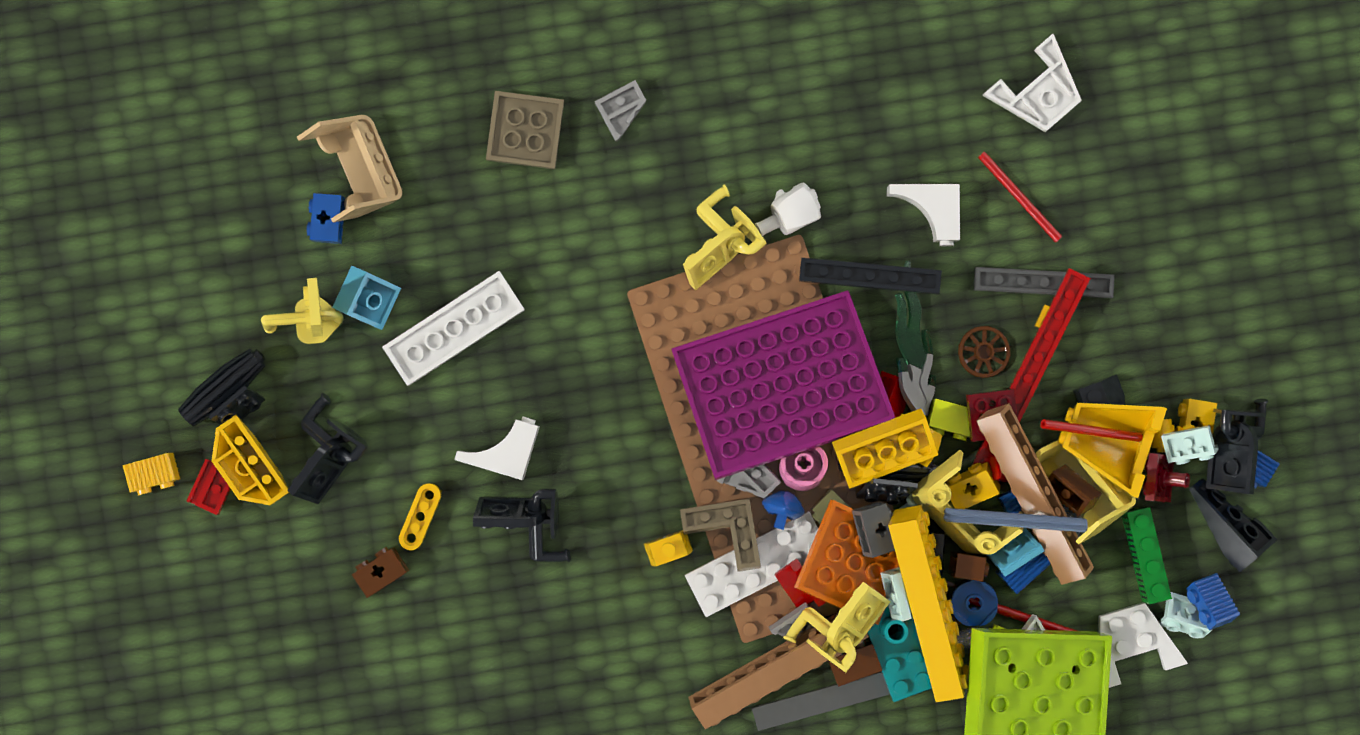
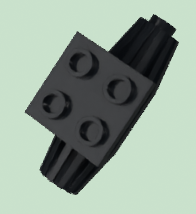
(226, 391)
(894, 486)

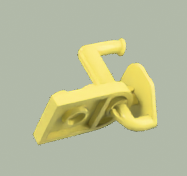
(724, 246)
(313, 317)
(848, 627)

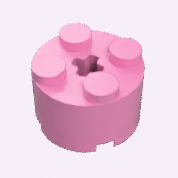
(808, 478)

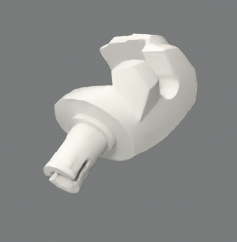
(791, 210)

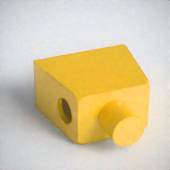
(668, 548)

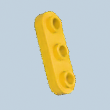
(415, 526)

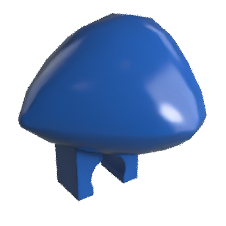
(785, 506)

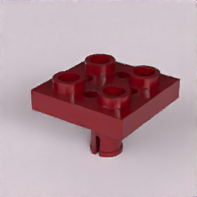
(979, 403)
(1162, 478)

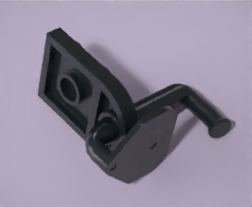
(329, 459)
(1236, 460)
(523, 513)

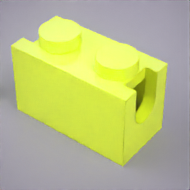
(950, 418)

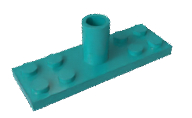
(900, 657)

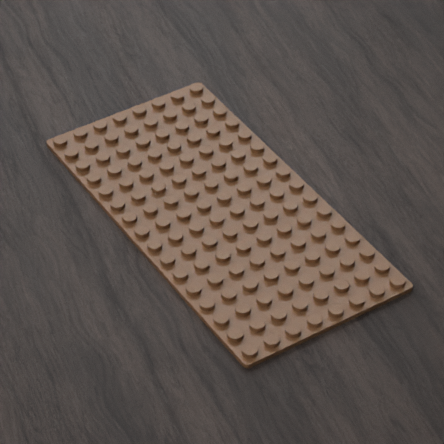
(677, 314)

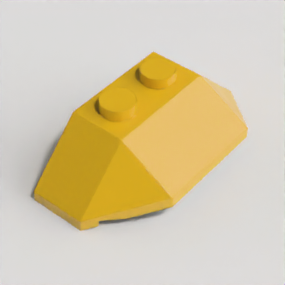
(246, 464)

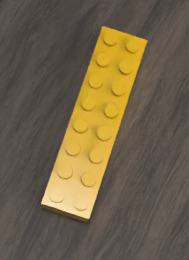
(929, 602)

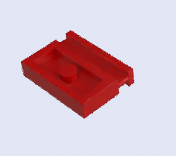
(209, 489)

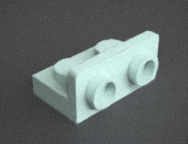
(1189, 444)
(896, 593)
(1183, 617)

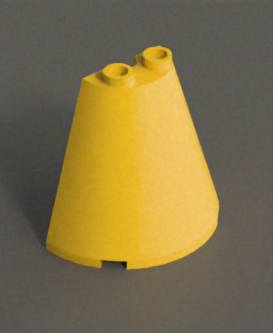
(1114, 458)

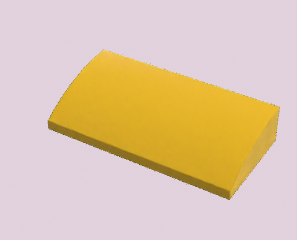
(885, 448)

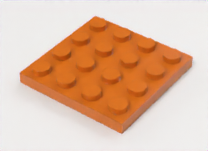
(837, 561)

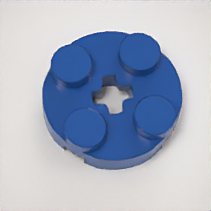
(974, 616)

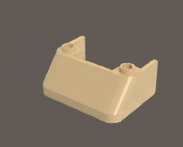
(363, 161)

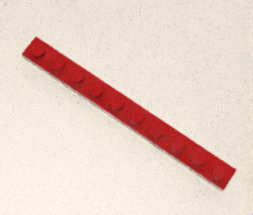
(1042, 347)

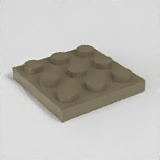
(525, 130)

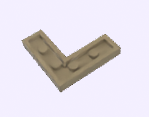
(723, 515)

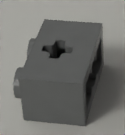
(866, 521)

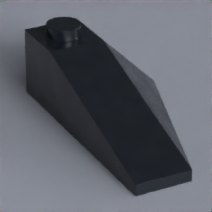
(1101, 392)
(1237, 535)

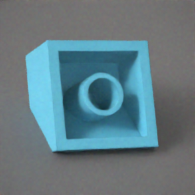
(366, 297)

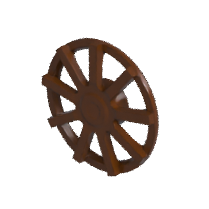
(983, 351)

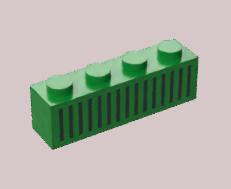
(1146, 555)

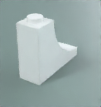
(939, 205)
(510, 455)

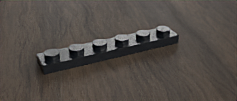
(870, 276)

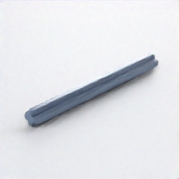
(1015, 520)

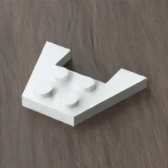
(1047, 96)
(1136, 632)

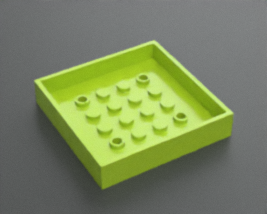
(1040, 689)

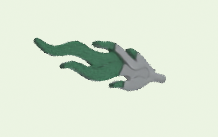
(914, 370)

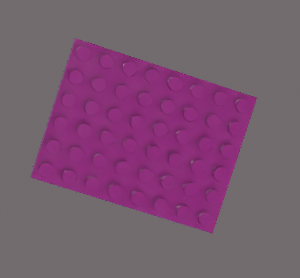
(782, 384)

